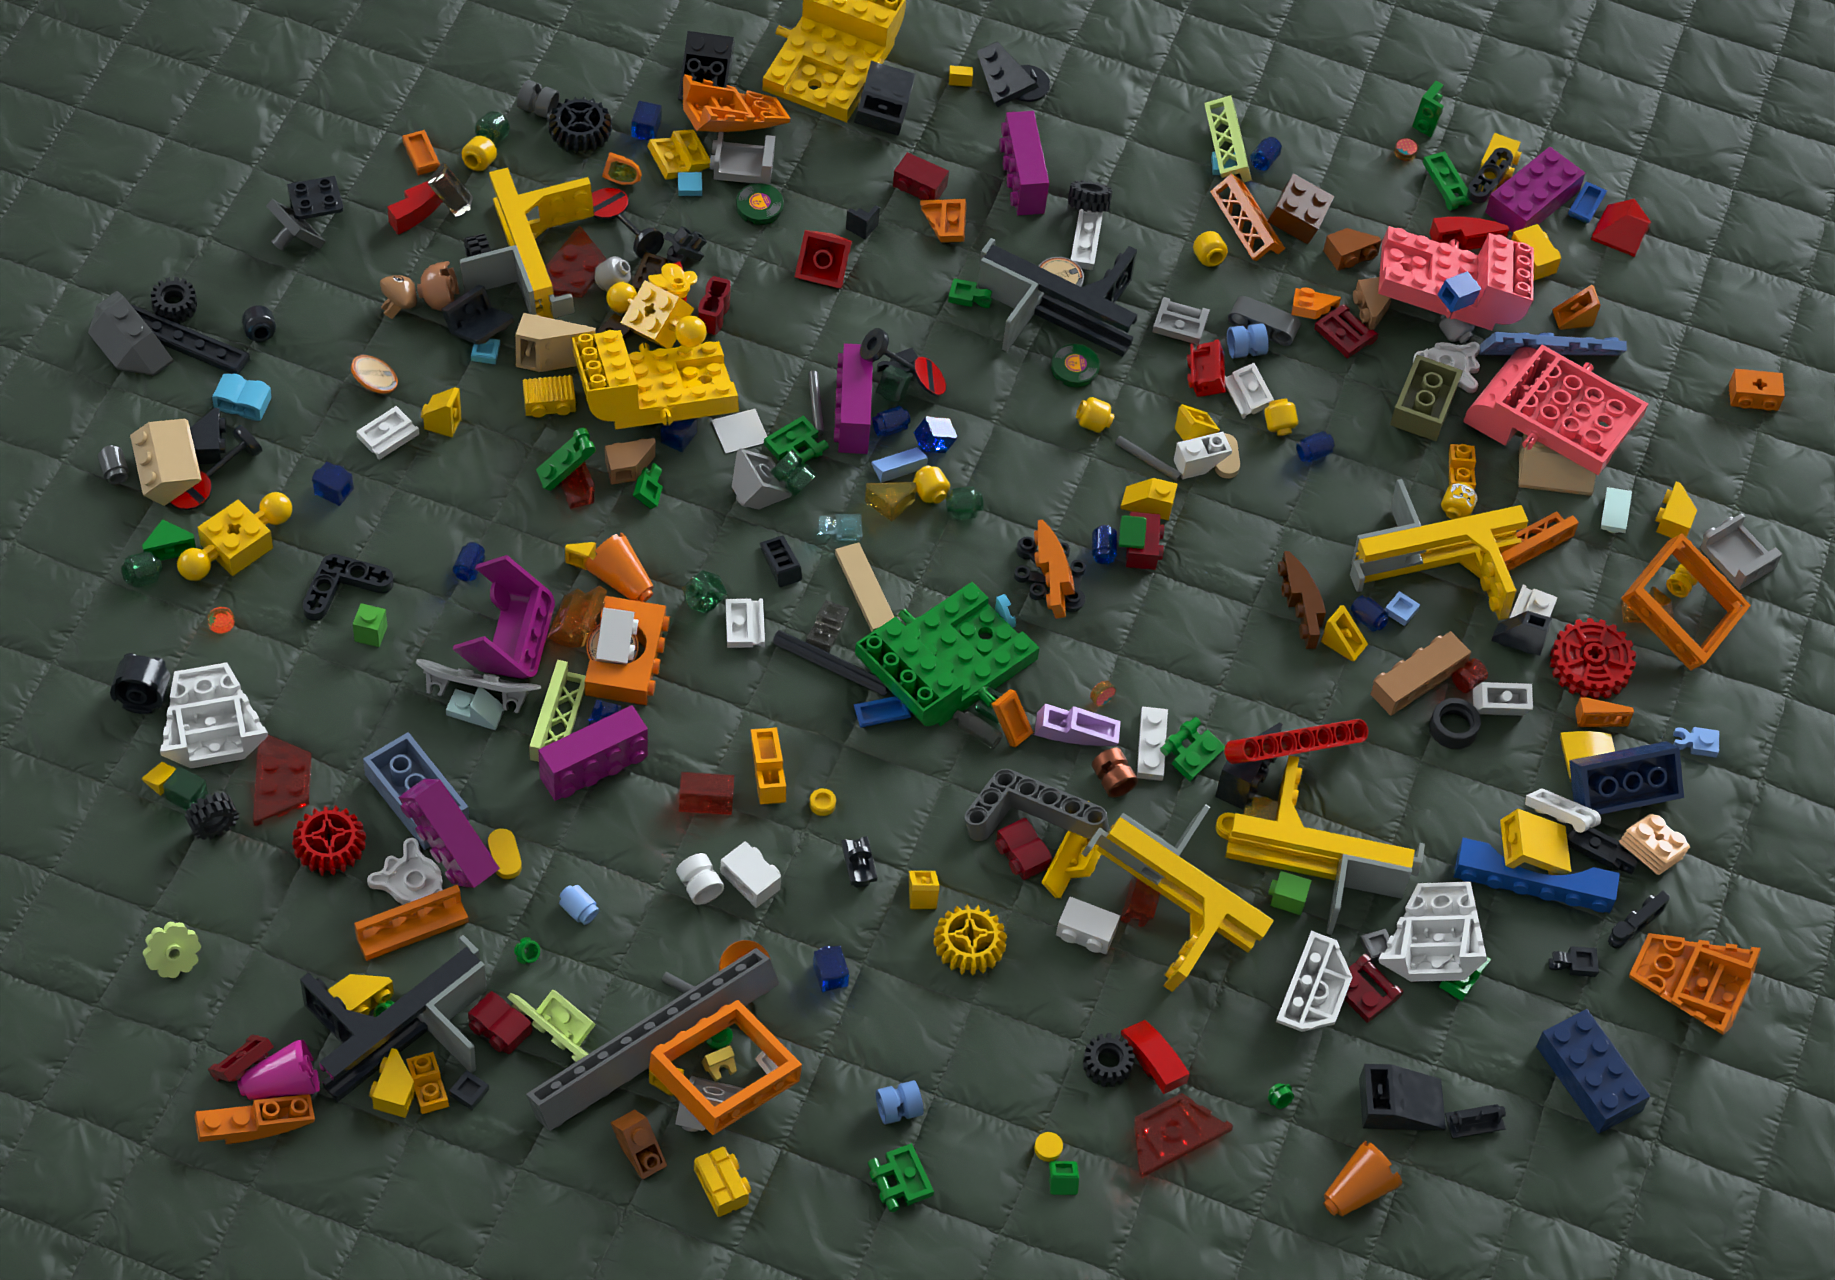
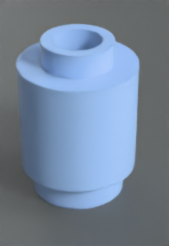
(578, 904)

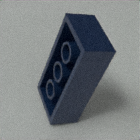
(1628, 778)
(1592, 1071)

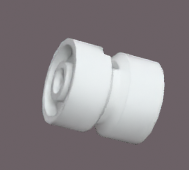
(699, 877)

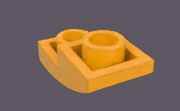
(1462, 464)
(427, 1082)

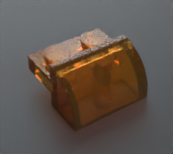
(577, 617)

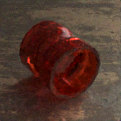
(1472, 674)

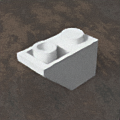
(1201, 454)

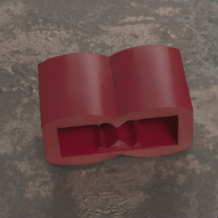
(715, 304)
(1023, 848)
(499, 1023)

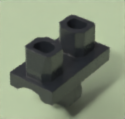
(684, 245)
(859, 861)

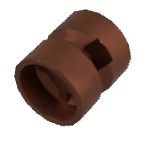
(1114, 772)

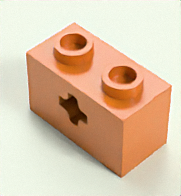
(1756, 389)

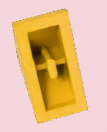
(1194, 423)
(1344, 635)
(923, 889)

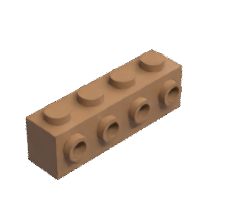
(1419, 673)

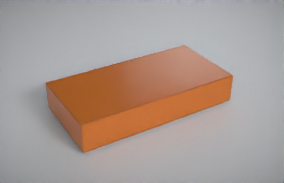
(421, 152)
(1012, 718)

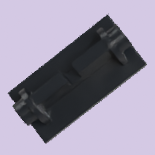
(1476, 1120)

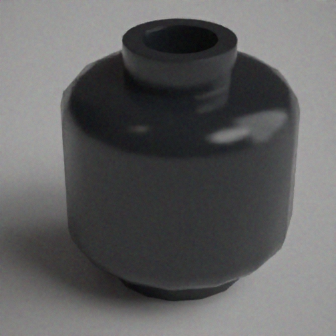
(258, 323)

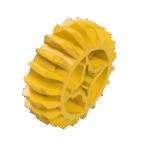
(957, 947)

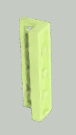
(1235, 139)
(550, 708)

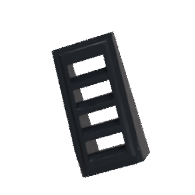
(786, 568)

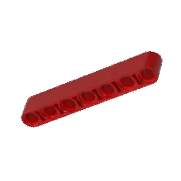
(1295, 741)

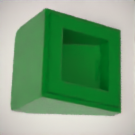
(1132, 532)
(1063, 1177)

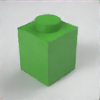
(370, 625)
(1289, 892)

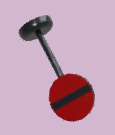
(613, 203)
(925, 371)
(201, 491)

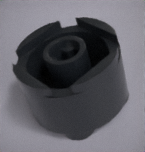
(140, 683)

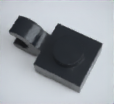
(1579, 960)

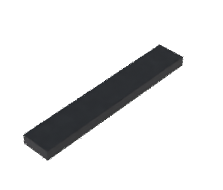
(195, 343)

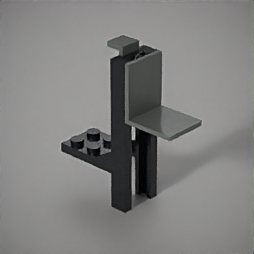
(1024, 285)
(421, 1010)

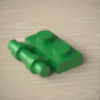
(794, 436)
(1198, 755)
(908, 1173)

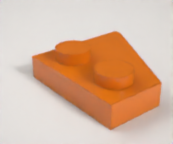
(946, 218)
(1312, 304)

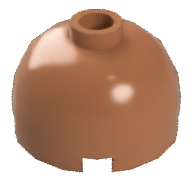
(438, 285)

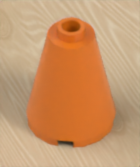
(621, 569)
(1361, 1181)

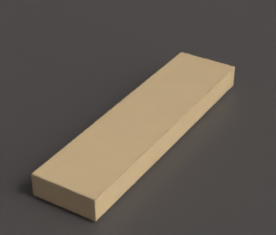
(864, 585)

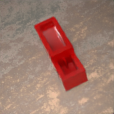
(416, 207)
(1466, 230)
(1156, 1056)

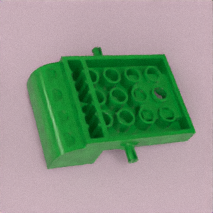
(940, 659)

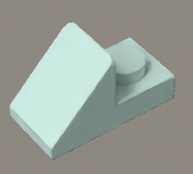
(477, 709)

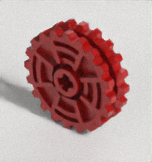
(1592, 659)

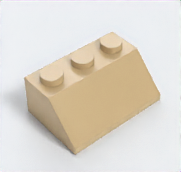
(165, 459)
(1550, 471)

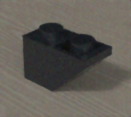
(208, 437)
(1524, 632)

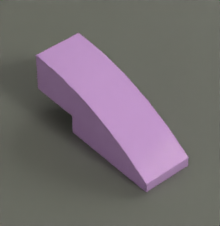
(1076, 726)

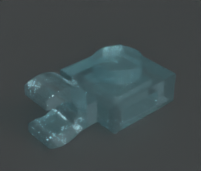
(844, 526)

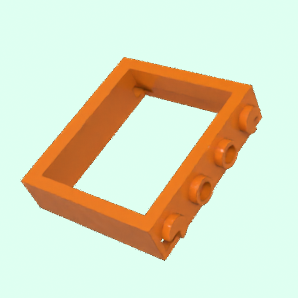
(1664, 625)
(744, 1101)

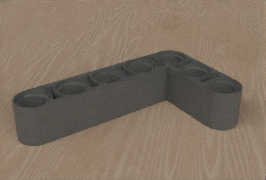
(1033, 797)

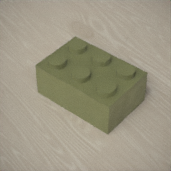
(1426, 397)

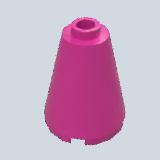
(281, 1074)

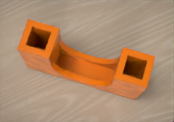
(632, 680)

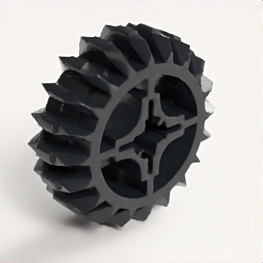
(580, 132)

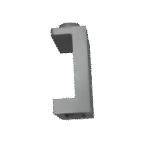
(742, 161)
(1738, 552)

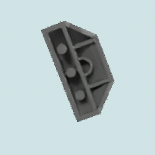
(127, 337)

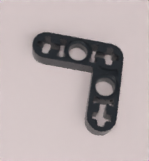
(336, 576)

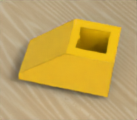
(1678, 513)
(362, 992)
(394, 1088)

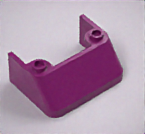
(521, 626)

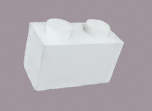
(615, 636)
(1503, 698)
(751, 874)
(1087, 925)

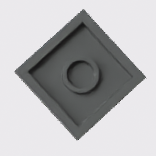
(292, 227)

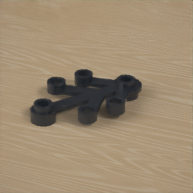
(1039, 579)

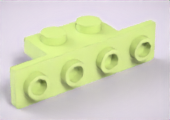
(560, 1019)

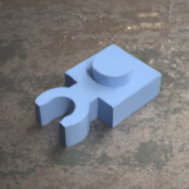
(1700, 740)

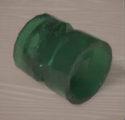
(793, 473)

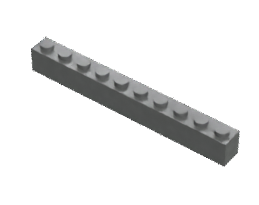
(630, 1051)

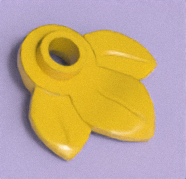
(674, 279)

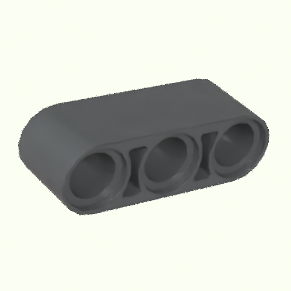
(1279, 324)

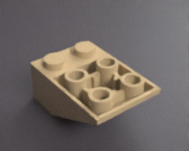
(546, 343)

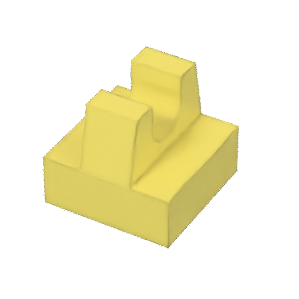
(718, 1059)

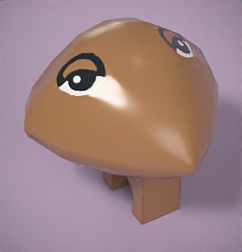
(400, 294)

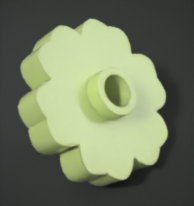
(171, 949)

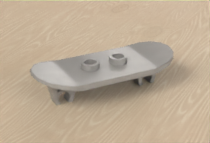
(442, 675)

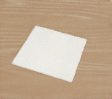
(740, 430)

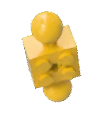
(656, 315)
(235, 537)

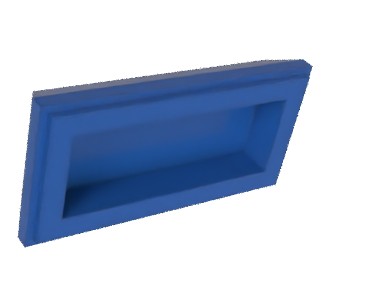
(1587, 202)
(881, 711)

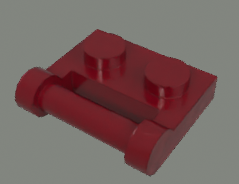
(1341, 334)
(1363, 996)
(234, 1065)

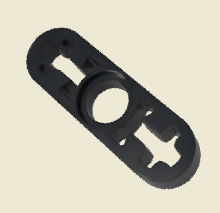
(1490, 166)

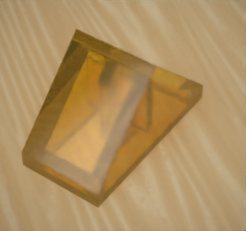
(890, 498)

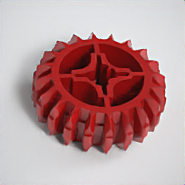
(346, 840)

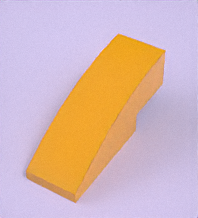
(768, 765)

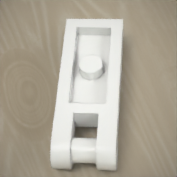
(1563, 809)

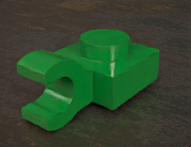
(966, 292)
(647, 486)

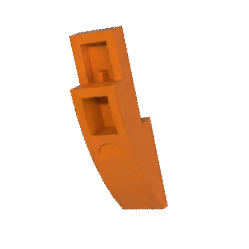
(1054, 568)
(254, 1122)

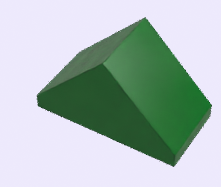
(168, 541)

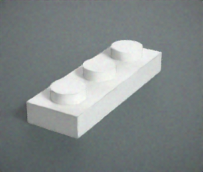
(1086, 239)
(1151, 738)

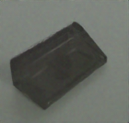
(450, 190)

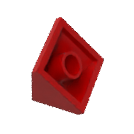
(1622, 227)
(823, 258)

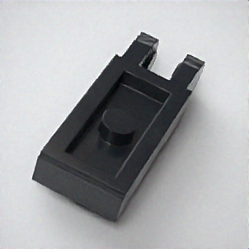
(1636, 921)

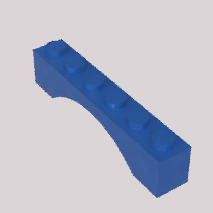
(1588, 889)

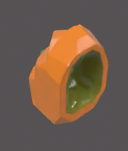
(621, 170)

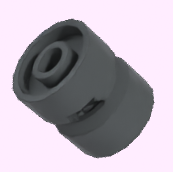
(538, 99)

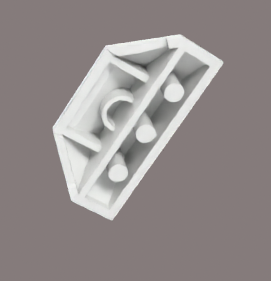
(1316, 986)

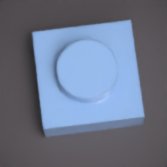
(1402, 608)

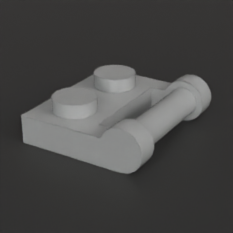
(1180, 321)

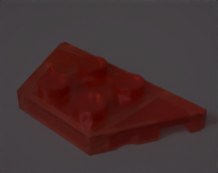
(574, 265)
(281, 779)
(1174, 1131)

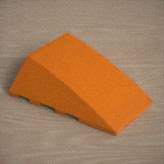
(728, 110)
(1697, 976)

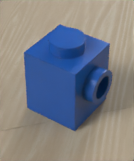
(1459, 291)

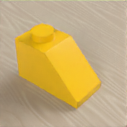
(443, 412)
(1150, 497)

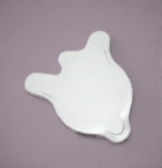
(1459, 357)
(409, 876)

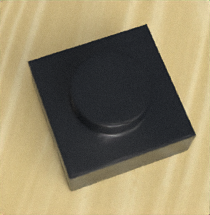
(469, 1090)

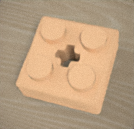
(1655, 843)

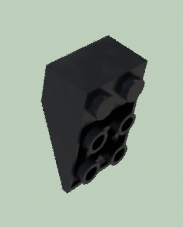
(707, 58)
(884, 98)
(1240, 781)
(1400, 1099)

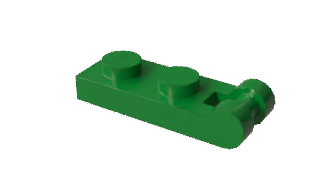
(1447, 180)
(566, 459)

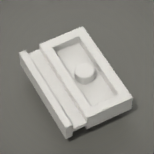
(1248, 390)
(387, 432)
(1534, 601)
(744, 623)

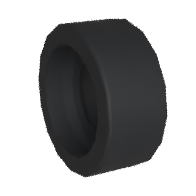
(1448, 738)

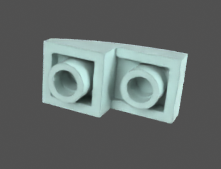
(1616, 510)

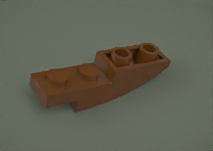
(1304, 596)

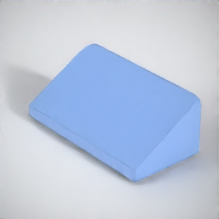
(899, 464)

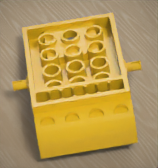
(834, 52)
(652, 384)

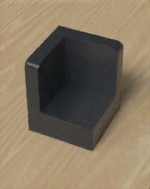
(861, 222)

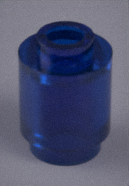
(1266, 153)
(891, 421)
(1315, 446)
(1104, 544)
(467, 560)
(1370, 613)

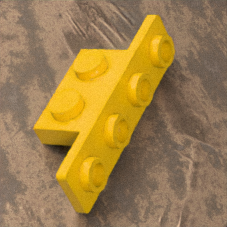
(1070, 863)

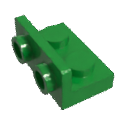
(1429, 110)

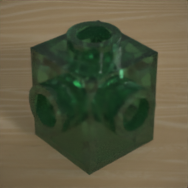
(704, 591)

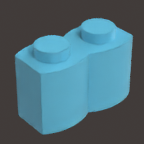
(242, 397)

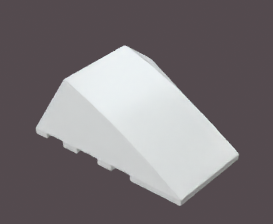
(209, 718)
(1437, 935)

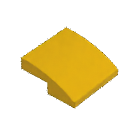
(679, 153)
(1584, 744)

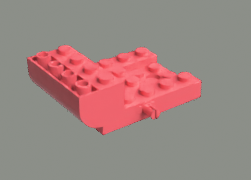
(1417, 267)
(1556, 406)

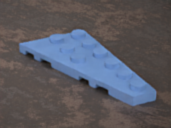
(1507, 343)

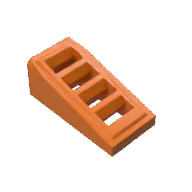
(1602, 714)

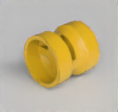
(1681, 582)

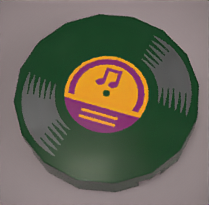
(759, 203)
(1075, 365)

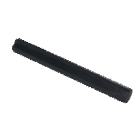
(829, 661)

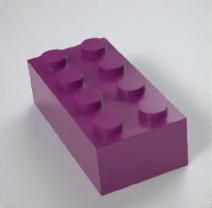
(1024, 162)
(1535, 191)
(853, 401)
(593, 753)
(448, 833)

